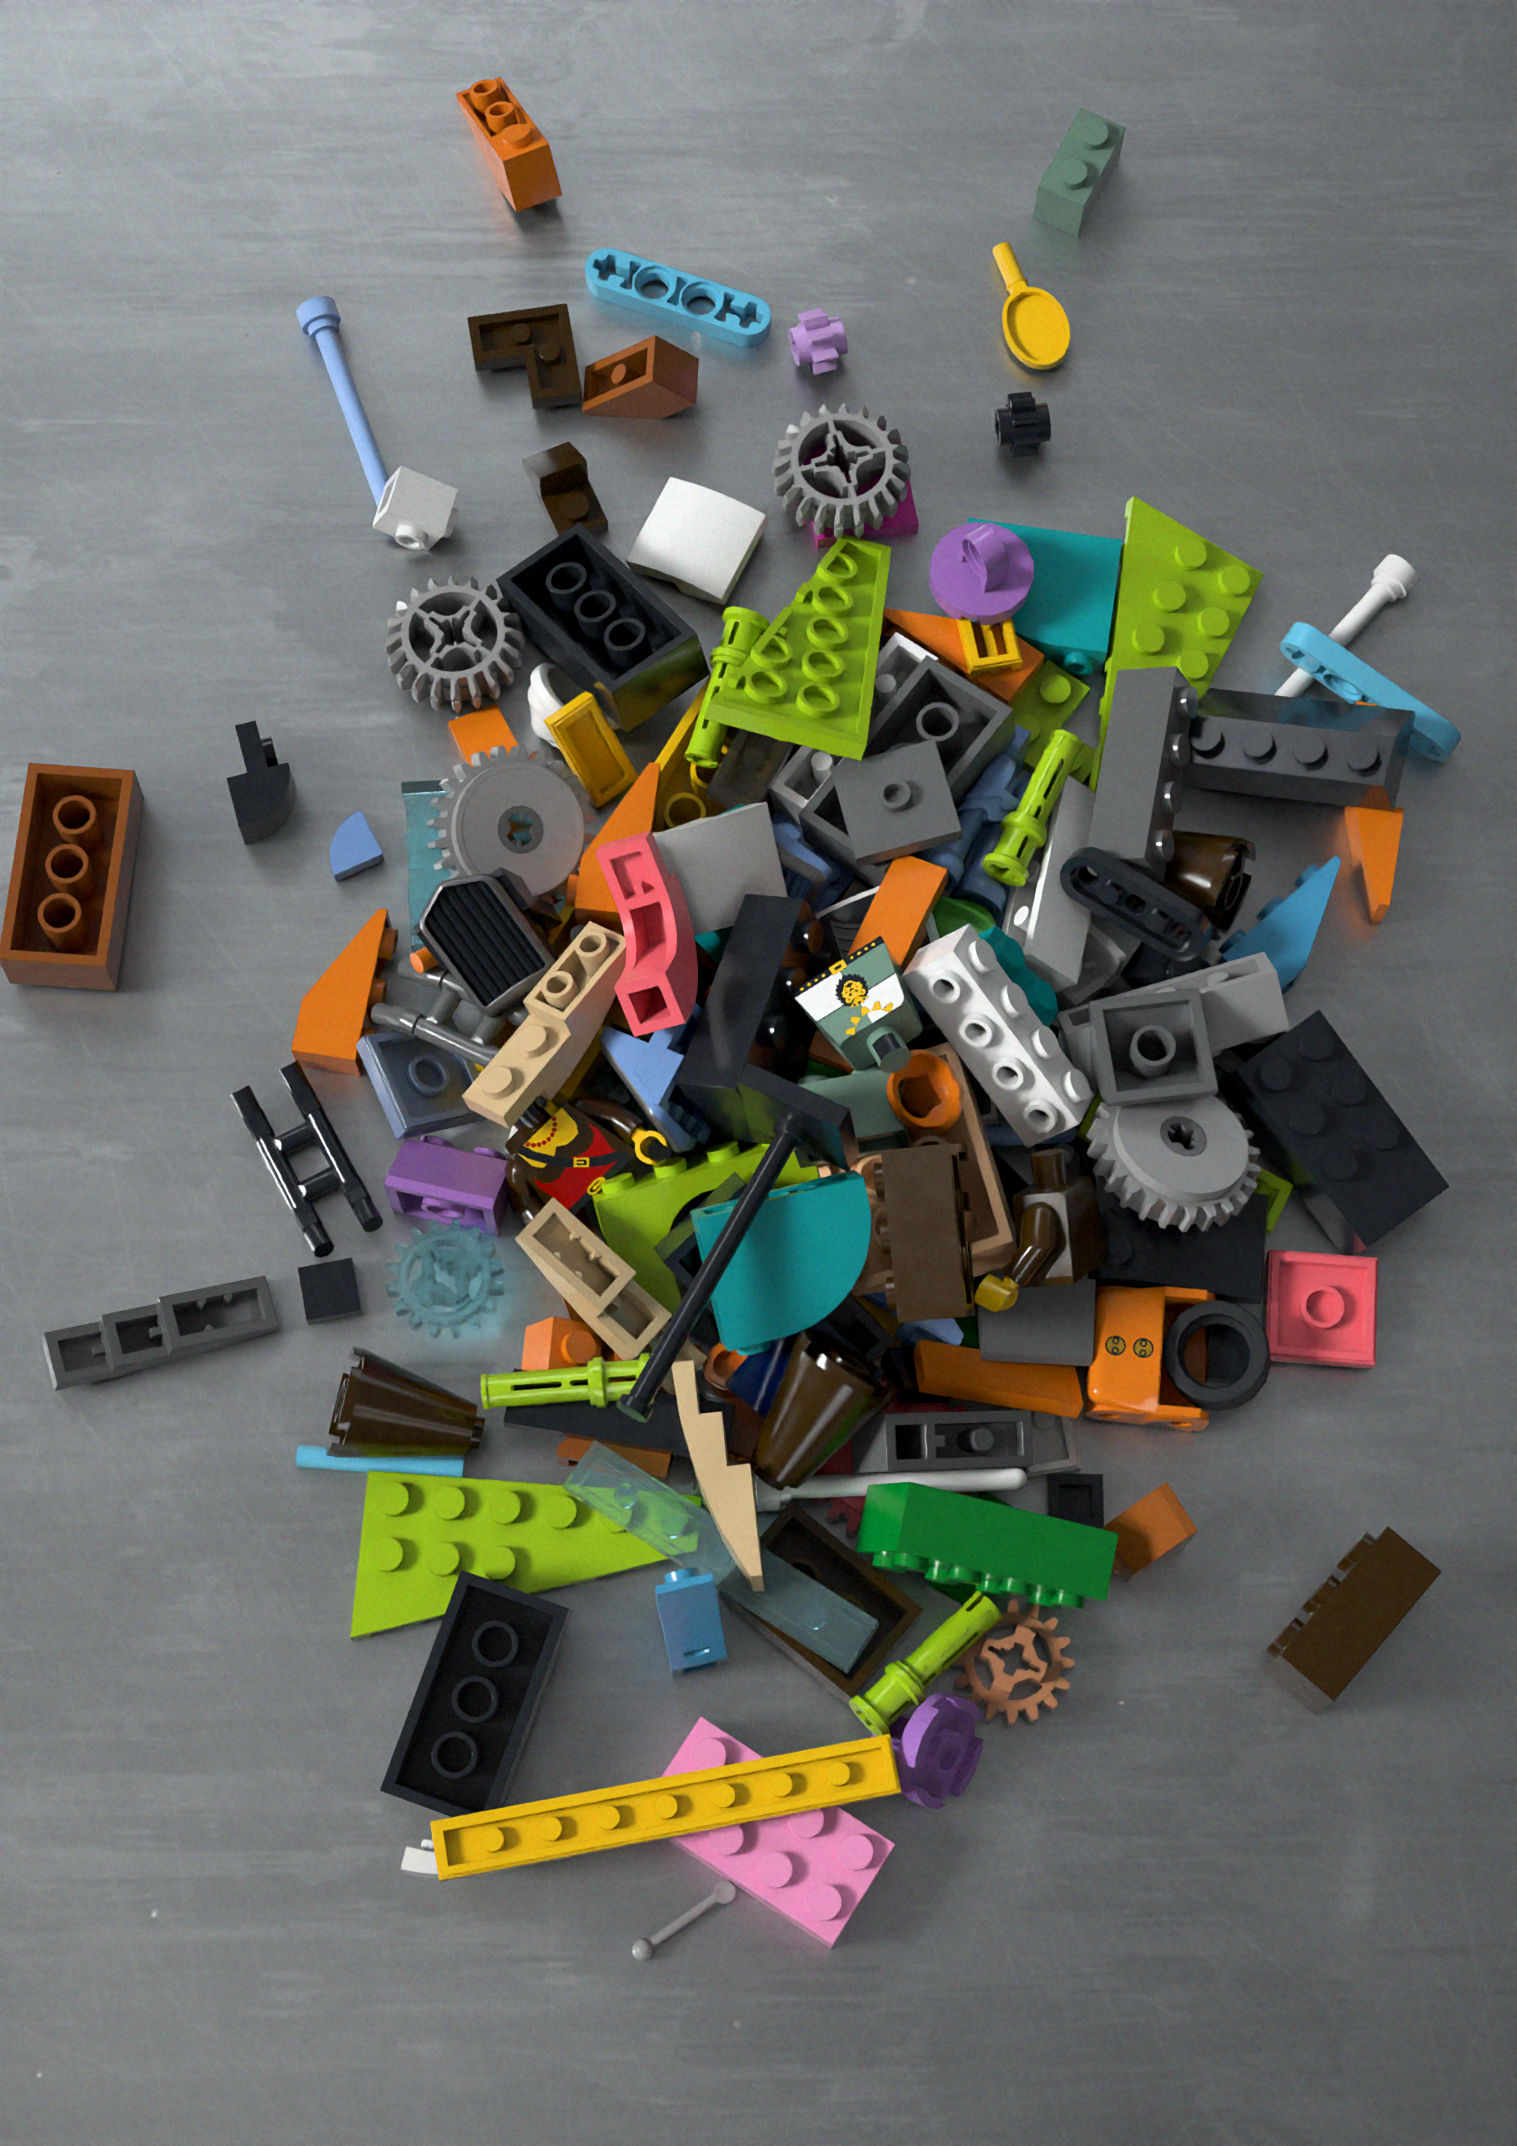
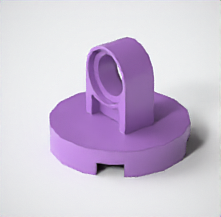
(981, 573)
(937, 1748)

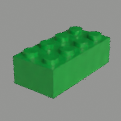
(986, 1545)

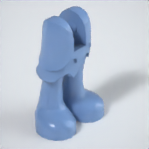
(981, 807)

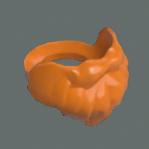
(929, 1091)

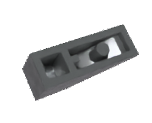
(944, 1441)

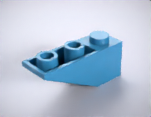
(1287, 925)
(690, 1622)

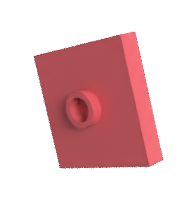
(1321, 1308)

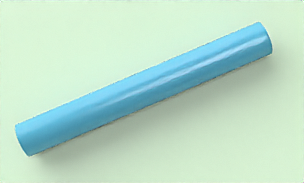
(316, 1458)

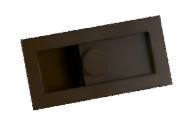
(564, 489)

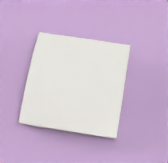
(697, 540)

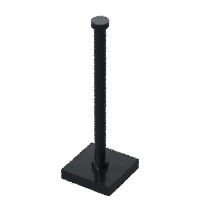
(794, 1120)

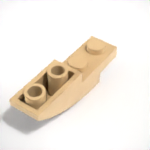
(562, 1022)

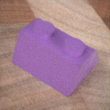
(449, 1184)

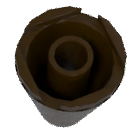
(1210, 874)
(817, 1409)
(399, 1414)

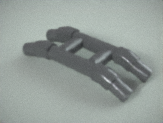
(433, 1026)

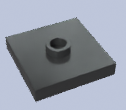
(896, 803)

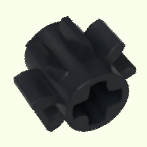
(1022, 424)

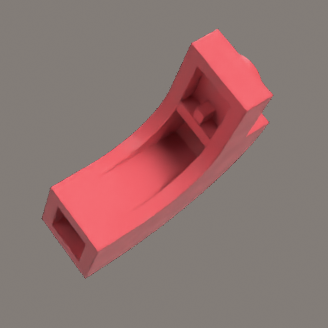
(661, 952)

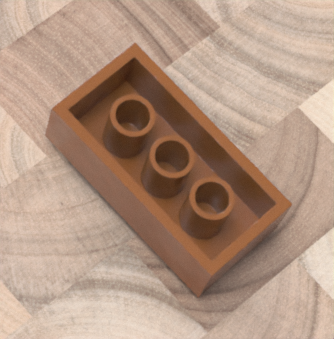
(71, 877)

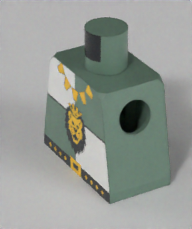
(864, 1008)

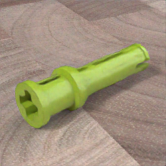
(739, 635)
(1025, 827)
(498, 1389)
(907, 1680)

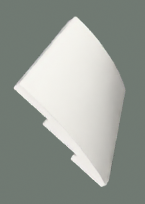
(722, 862)

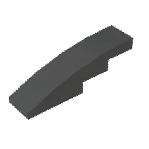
(160, 1332)

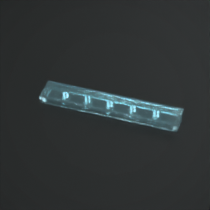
(692, 1540)

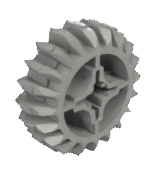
(861, 451)
(447, 617)

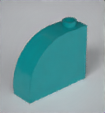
(1069, 598)
(792, 1261)

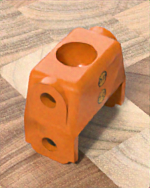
(1128, 1361)

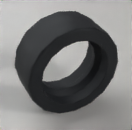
(1210, 1314)

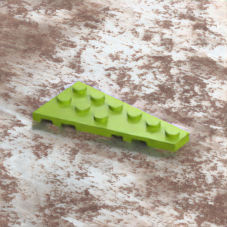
(1172, 605)
(817, 659)
(510, 1532)

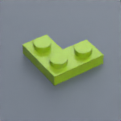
(1048, 707)

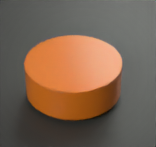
(720, 1367)

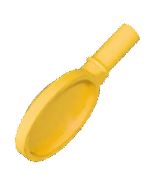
(1031, 317)

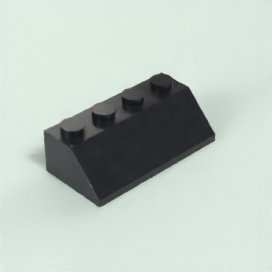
(1298, 748)

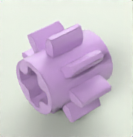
(818, 341)

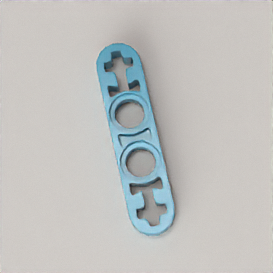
(681, 290)
(1360, 682)

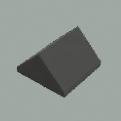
(1151, 1048)
(1041, 1326)

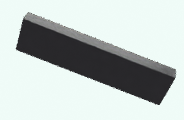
(610, 1425)

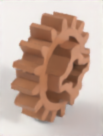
(1036, 1673)

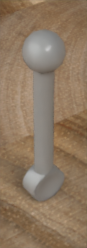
(723, 1894)

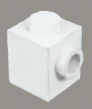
(416, 509)

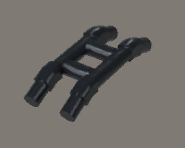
(315, 1128)

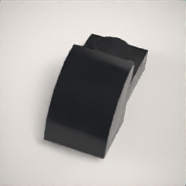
(266, 792)

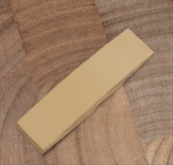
(599, 1286)
(725, 1488)

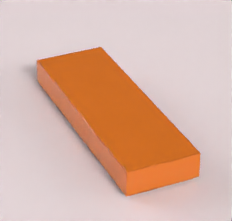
(1026, 1386)

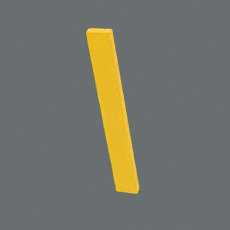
(664, 1807)

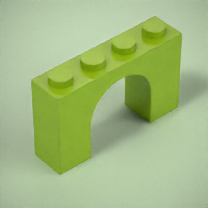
(641, 1209)

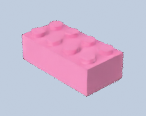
(800, 1864)

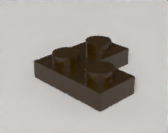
(531, 338)

